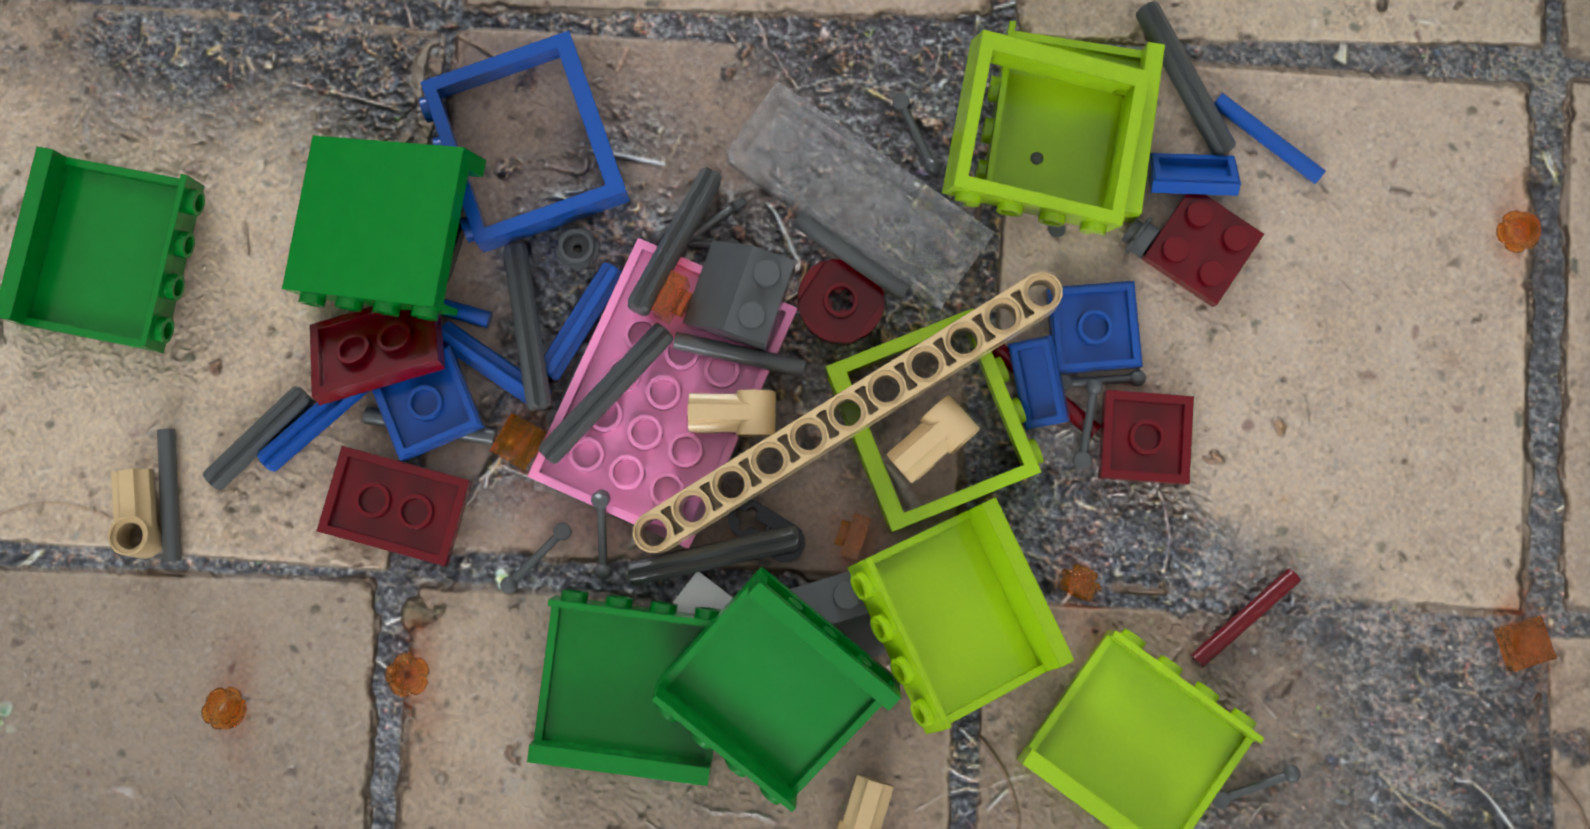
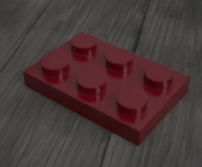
(371, 352)
(394, 506)

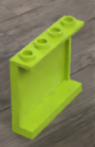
(1067, 125)
(959, 615)
(1138, 739)

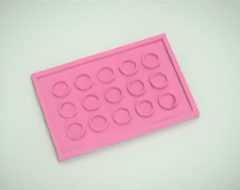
(643, 440)

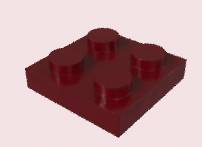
(1203, 247)
(1146, 437)

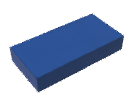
(1193, 174)
(1039, 382)

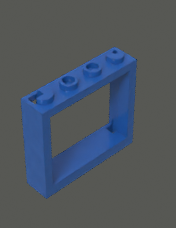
(552, 215)

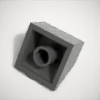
(740, 293)
(842, 608)

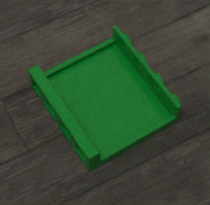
(378, 225)
(100, 251)
(601, 687)
(773, 688)

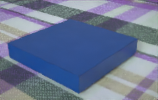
(1096, 328)
(429, 409)

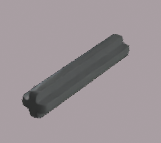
(259, 435)

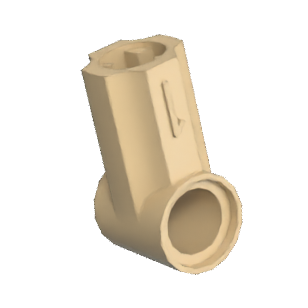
(745, 413)
(941, 432)
(133, 508)
(866, 804)

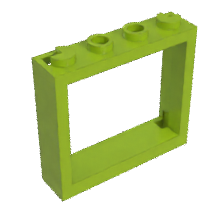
(1062, 66)
(877, 475)

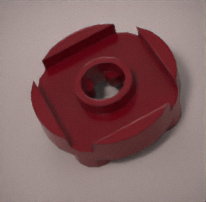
(816, 306)

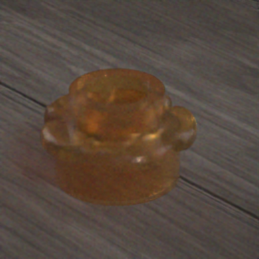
(1529, 227)
(1080, 582)
(395, 675)
(232, 712)

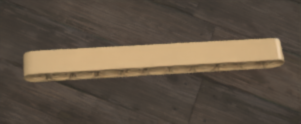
(861, 393)

